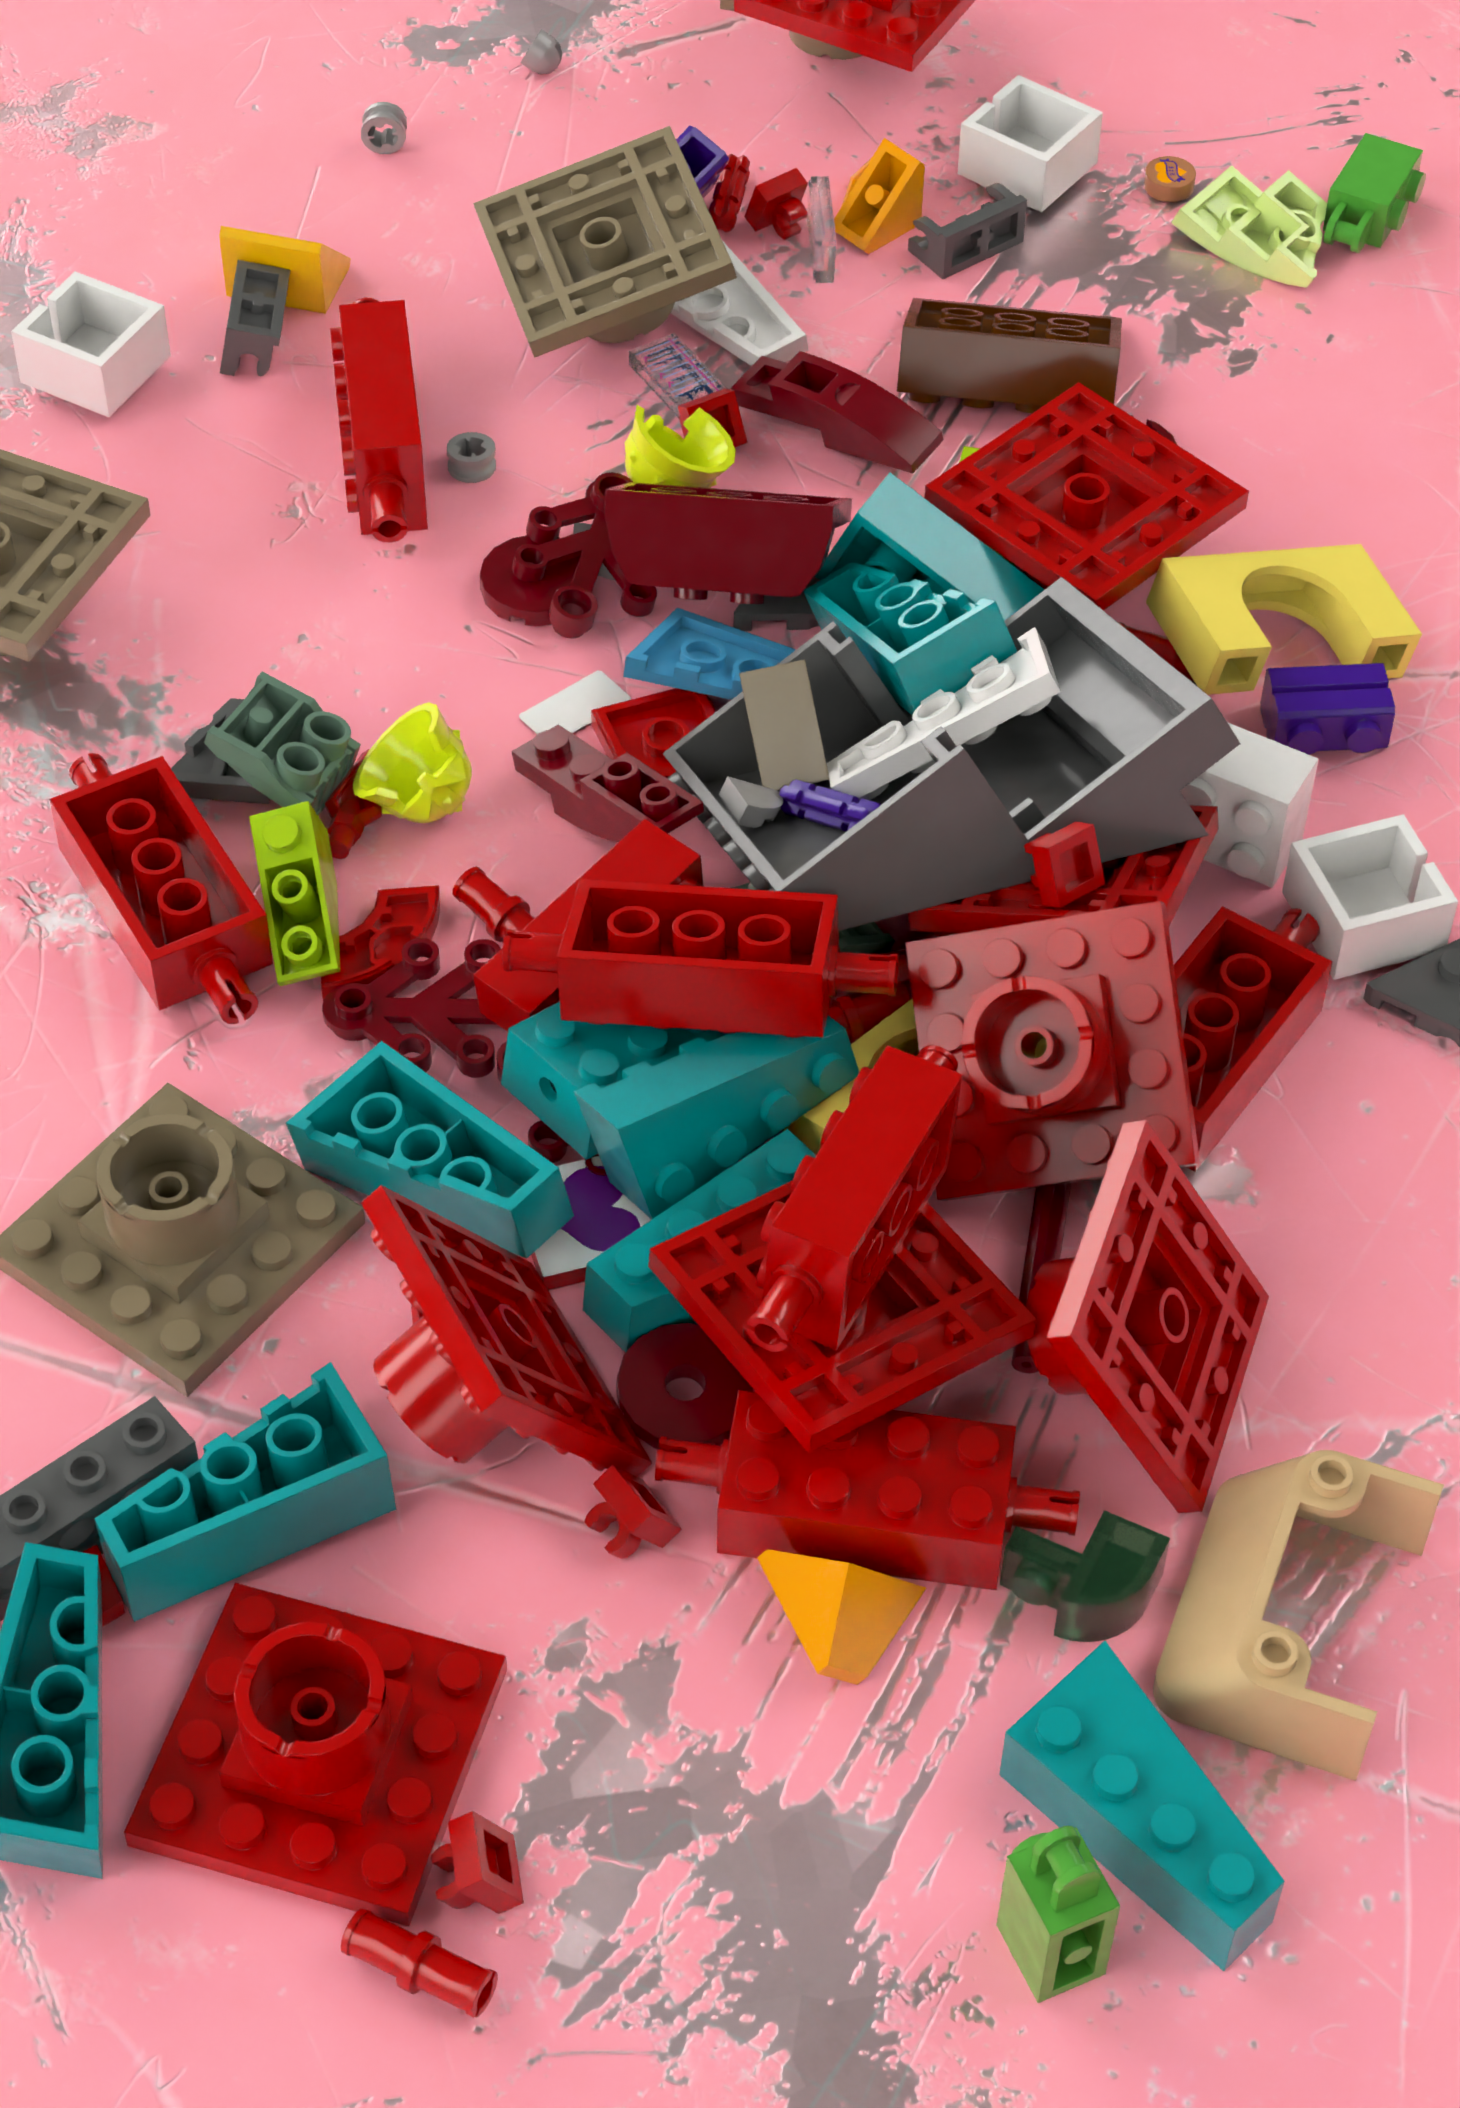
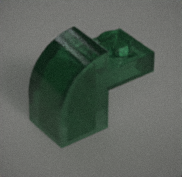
(1092, 1591)

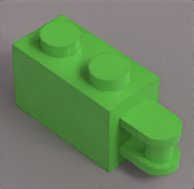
(1373, 193)
(1057, 1912)

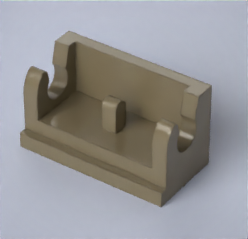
(784, 724)

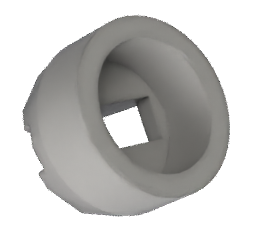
(543, 54)

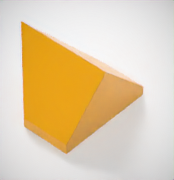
(882, 198)
(840, 1610)

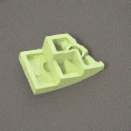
(1257, 230)

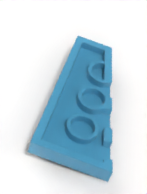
(701, 655)

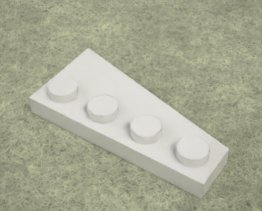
(743, 318)
(970, 715)

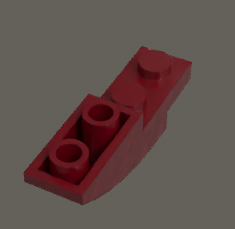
(845, 406)
(601, 792)

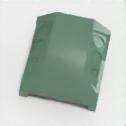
(285, 744)

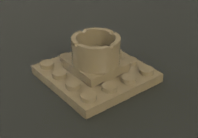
(605, 244)
(54, 545)
(177, 1237)

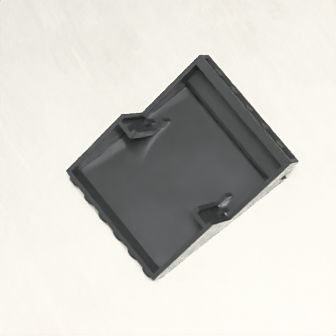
(1098, 754)

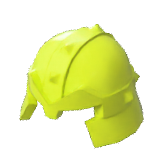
(663, 457)
(416, 768)

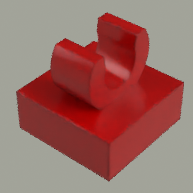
(779, 204)
(721, 406)
(1066, 864)
(635, 1508)
(482, 1863)

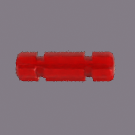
(729, 192)

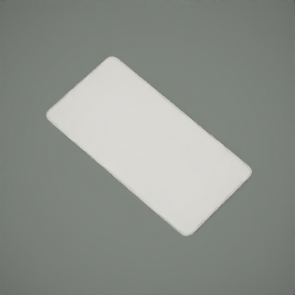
(573, 705)

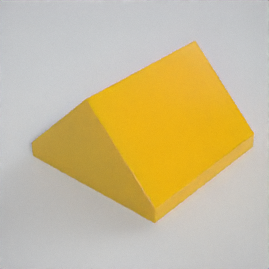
(313, 267)

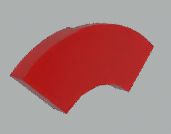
(379, 940)

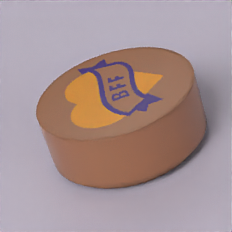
(1169, 179)

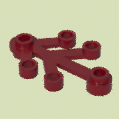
(574, 605)
(431, 1011)

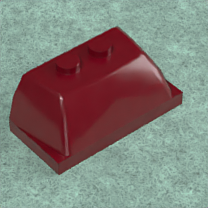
(721, 539)

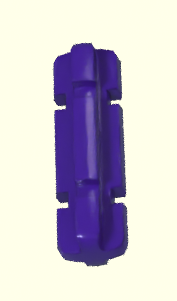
(824, 805)

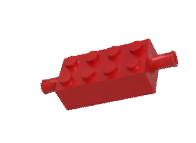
(379, 419)
(163, 884)
(700, 958)
(1243, 1009)
(856, 1198)
(891, 1496)

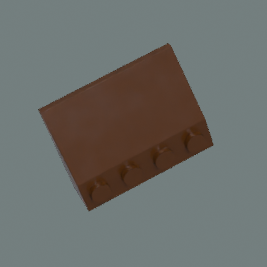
(1005, 354)

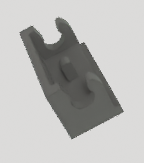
(971, 236)
(254, 315)

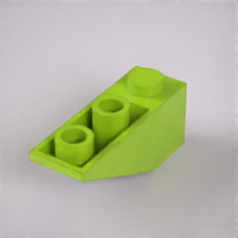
(298, 891)

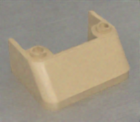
(1249, 1676)

